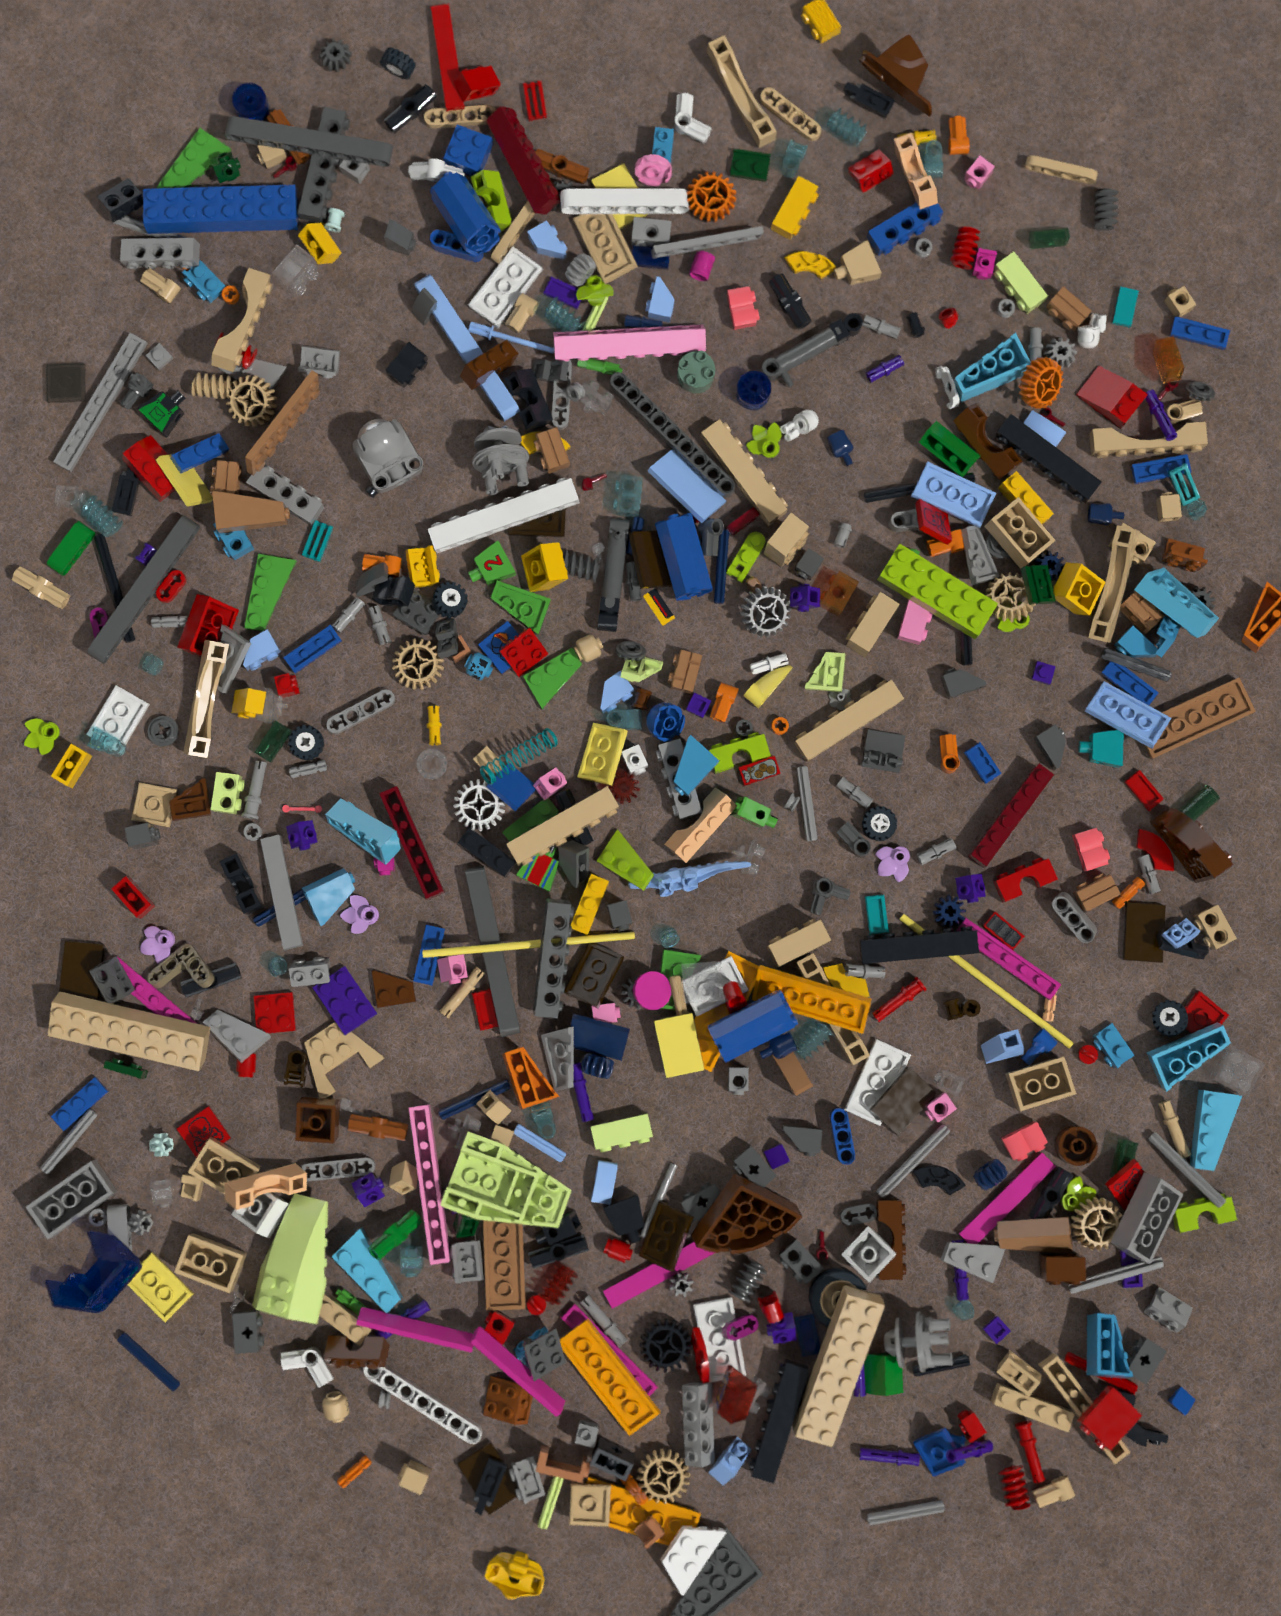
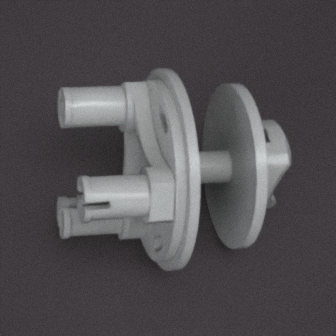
(500, 455)
(923, 1341)

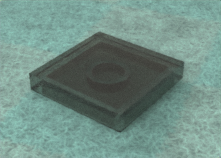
(65, 383)

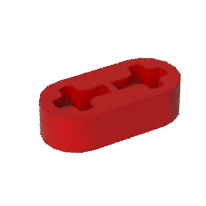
(167, 583)

